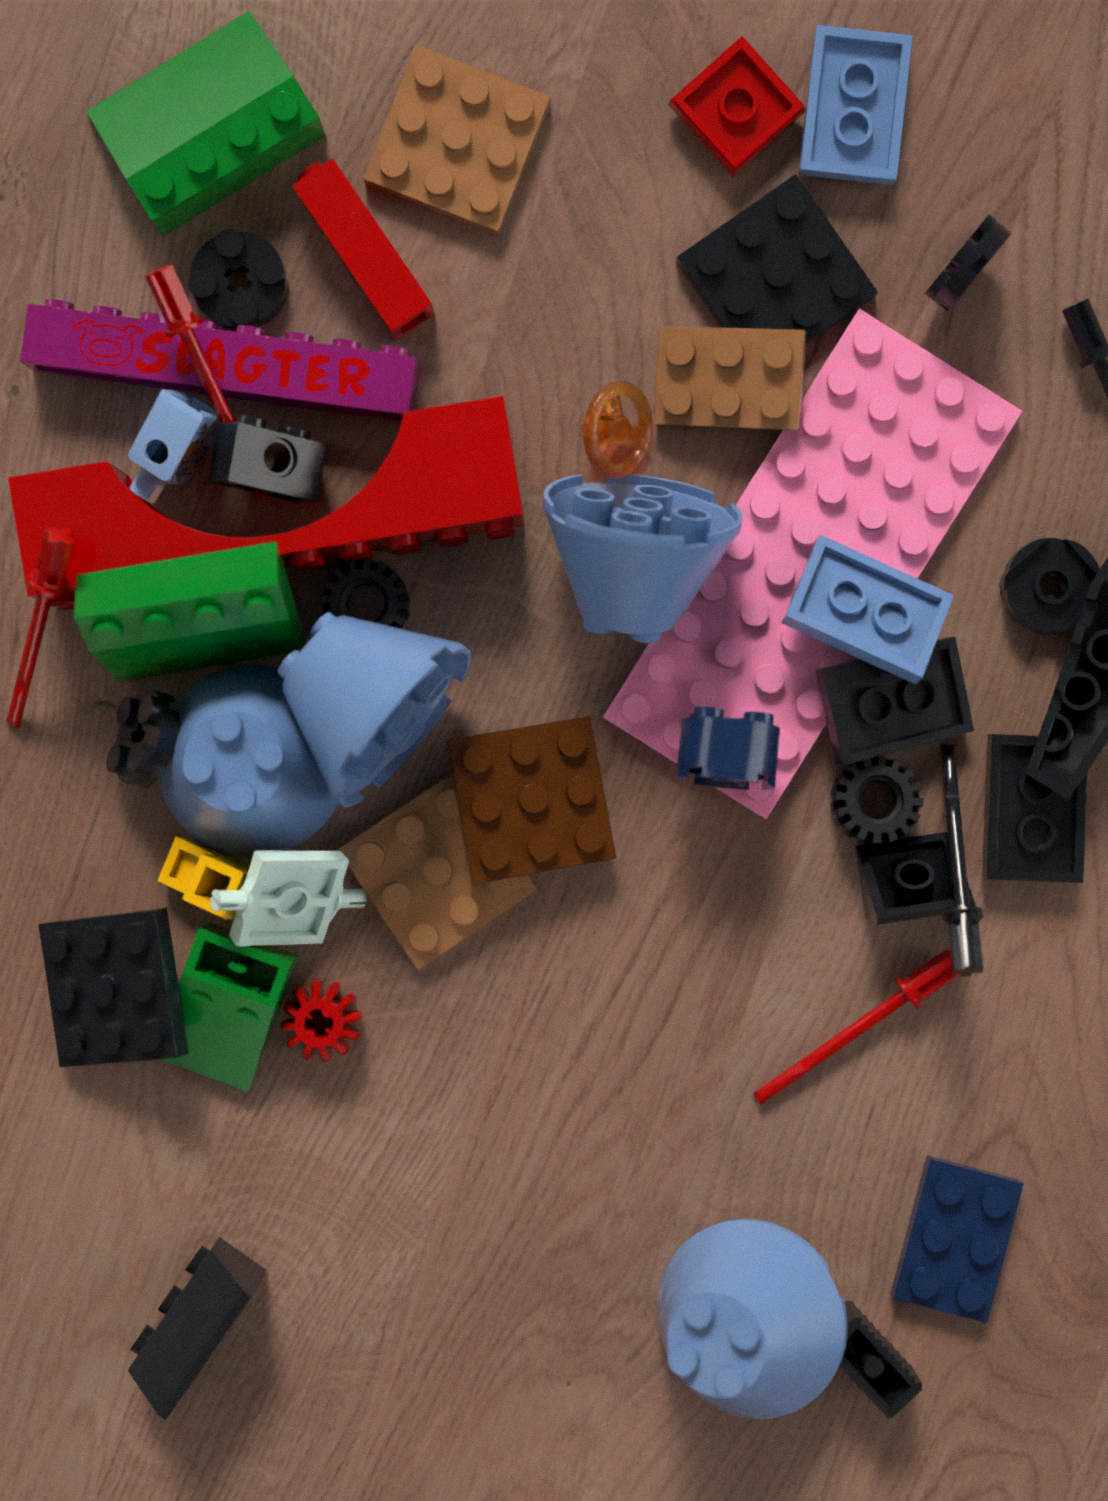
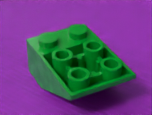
(230, 1004)

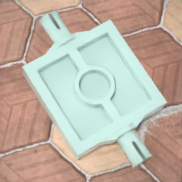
(288, 898)

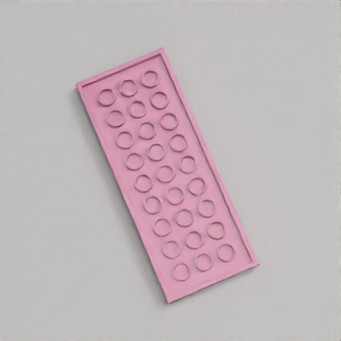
(878, 466)

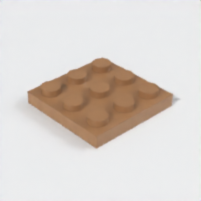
(457, 140)
(421, 877)

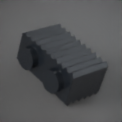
(877, 1365)

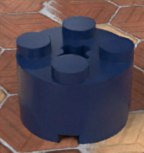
(728, 750)

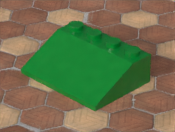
(206, 123)
(189, 612)

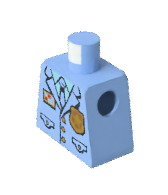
(183, 427)

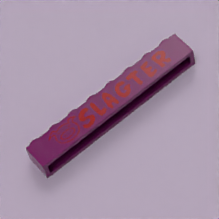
(244, 362)

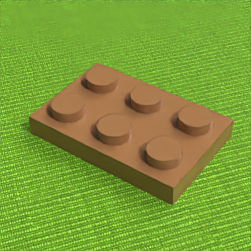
(729, 377)

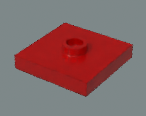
(737, 106)

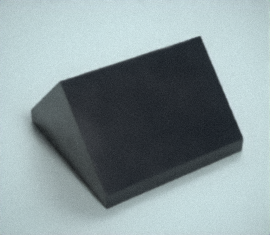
(906, 878)

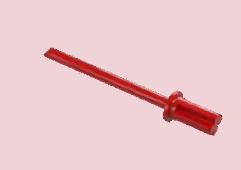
(182, 321)
(48, 582)
(914, 988)

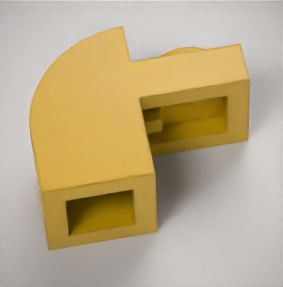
(201, 871)

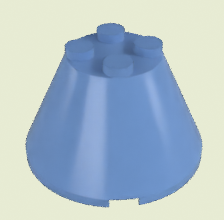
(637, 548)
(368, 697)
(243, 766)
(751, 1318)

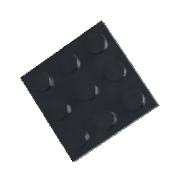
(778, 267)
(113, 988)

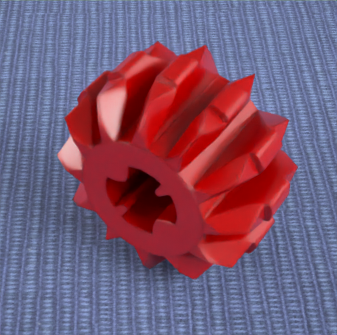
(310, 1032)

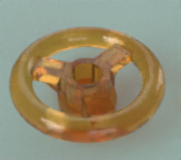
(607, 428)

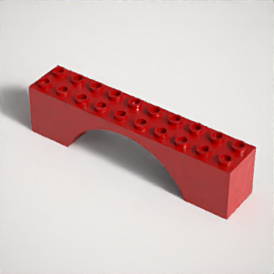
(439, 483)

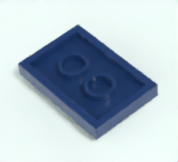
(956, 1239)

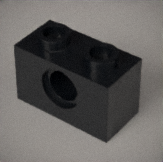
(241, 464)

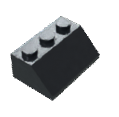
(193, 1324)

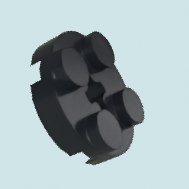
(230, 253)
(968, 262)
(1023, 582)
(144, 737)

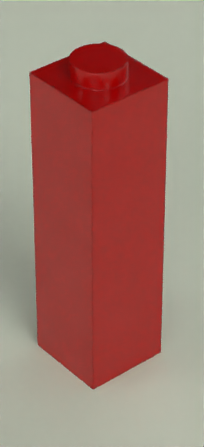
(363, 248)

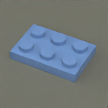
(855, 105)
(868, 609)

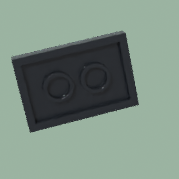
(882, 713)
(1026, 825)

